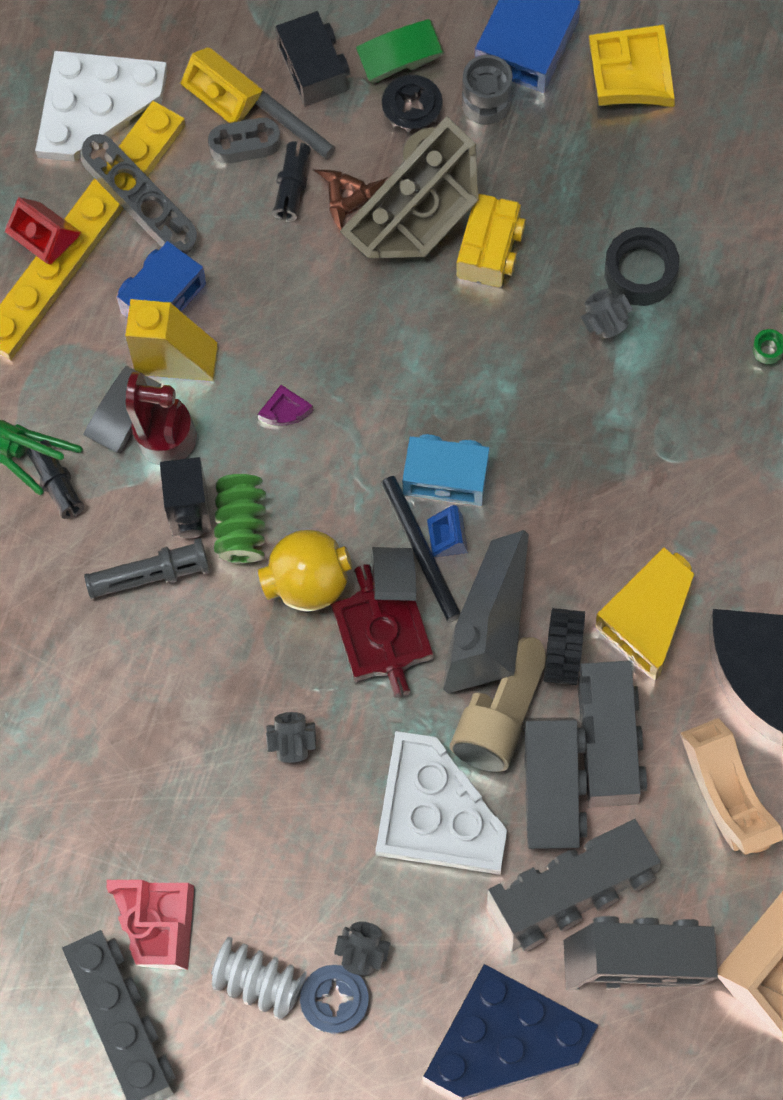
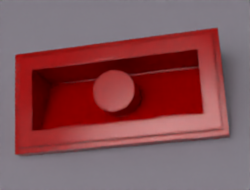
(40, 230)

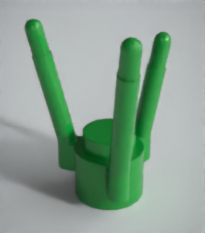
(16, 440)

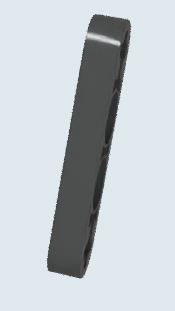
(143, 191)

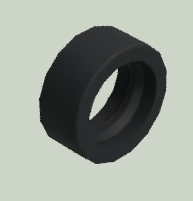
(642, 239)

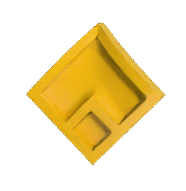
(632, 67)

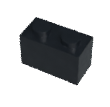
(311, 58)
(185, 497)

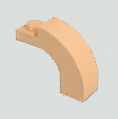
(727, 789)

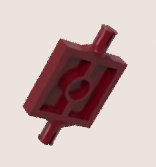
(381, 634)

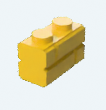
(489, 241)

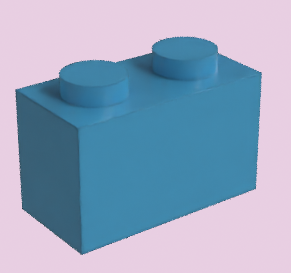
(446, 470)

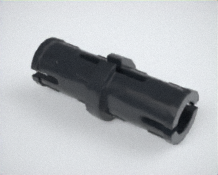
(291, 181)
(57, 482)

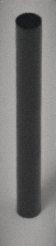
(421, 549)

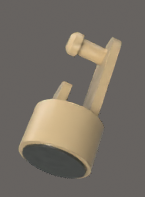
(492, 727)

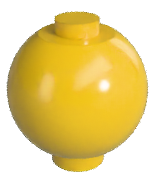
(306, 570)

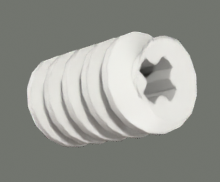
(256, 979)

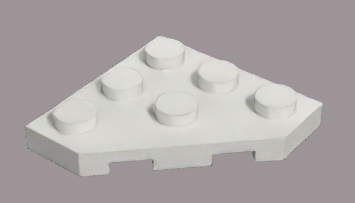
(94, 97)
(436, 811)

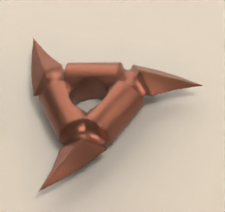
(341, 204)

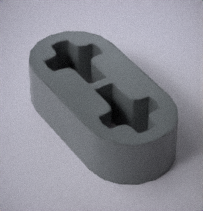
(244, 140)

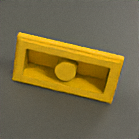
(220, 85)

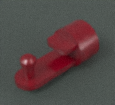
(159, 421)

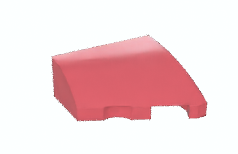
(156, 921)

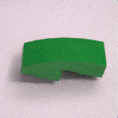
(400, 49)

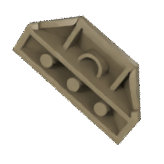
(419, 198)

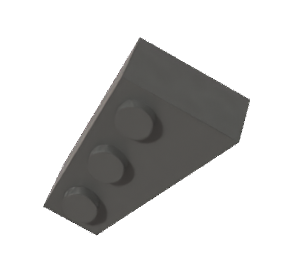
(554, 782)
(641, 953)

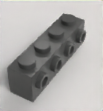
(116, 1018)

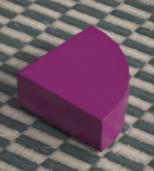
(284, 408)

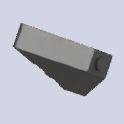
(489, 623)

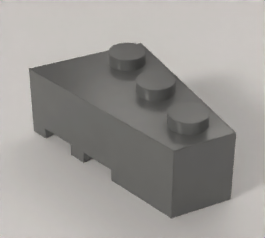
(611, 734)

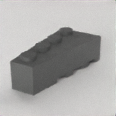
(572, 886)

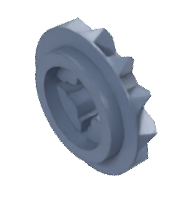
(319, 986)

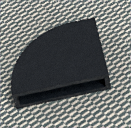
(749, 666)

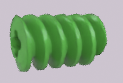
(236, 518)

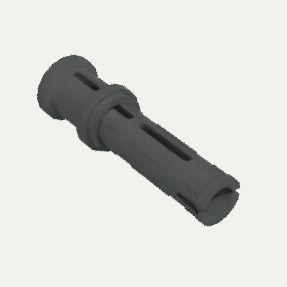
(166, 565)

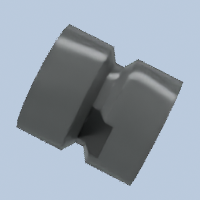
(486, 89)

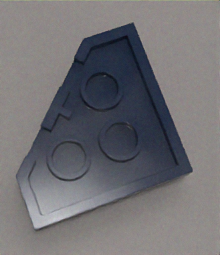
(506, 1038)

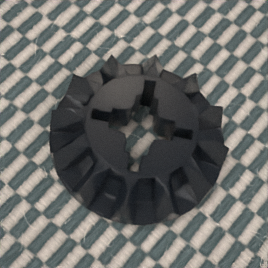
(411, 88)

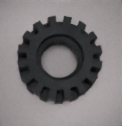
(564, 646)

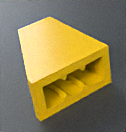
(168, 342)
(648, 610)

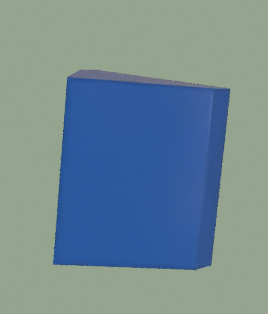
(447, 533)

